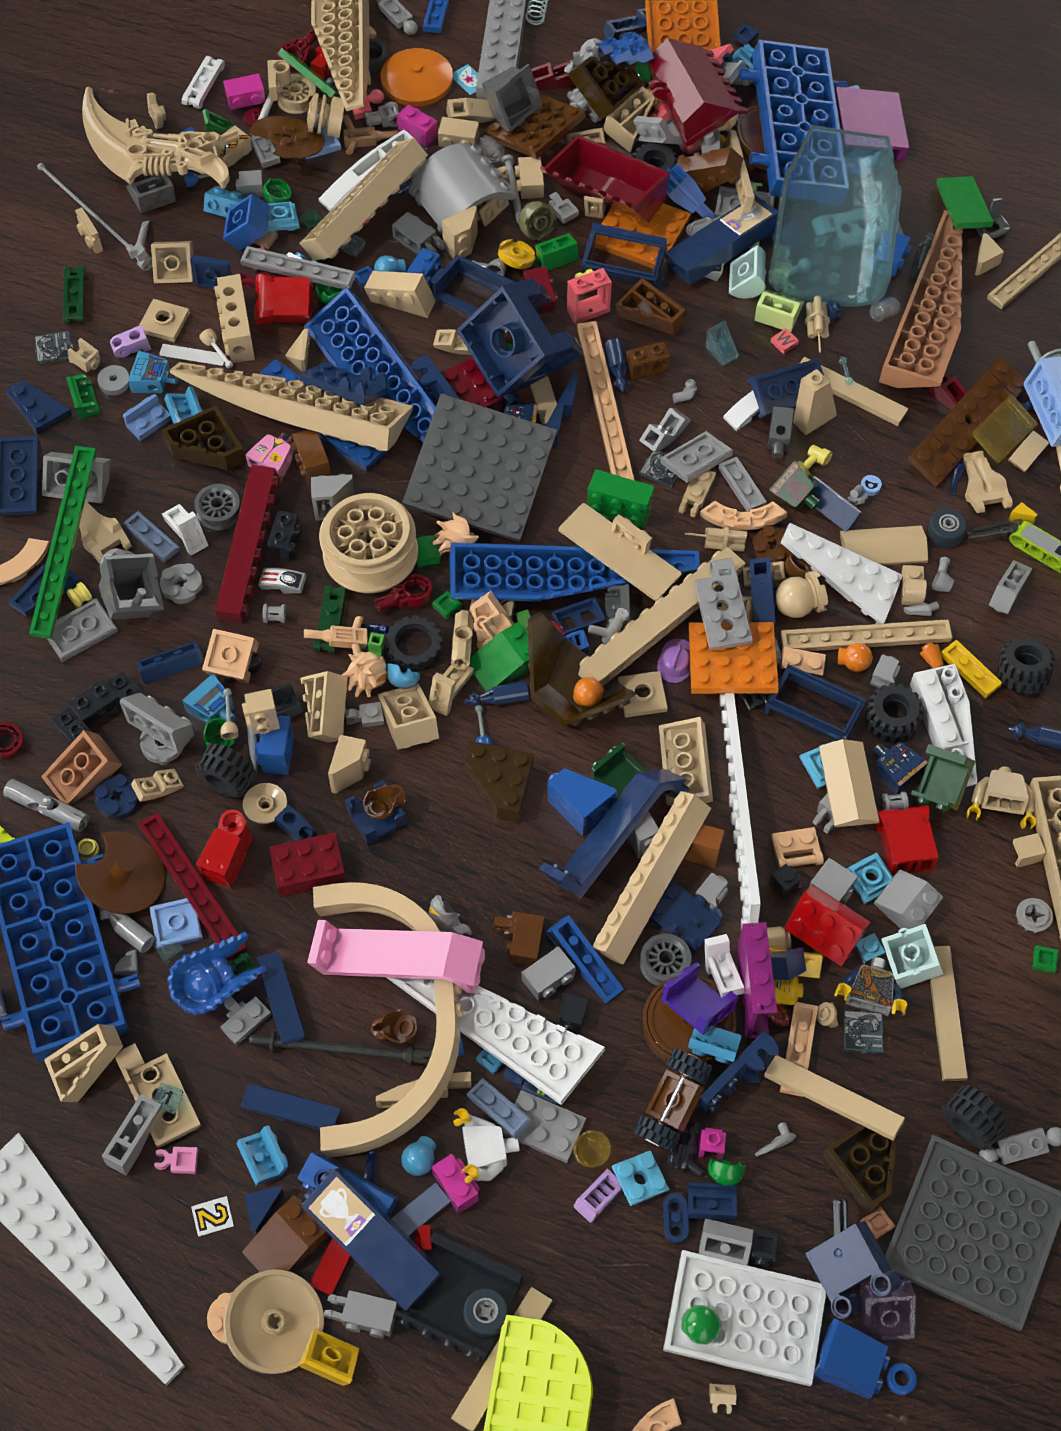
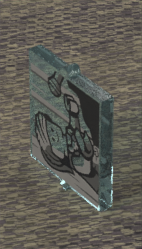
(52, 347)
(656, 471)
(863, 1031)

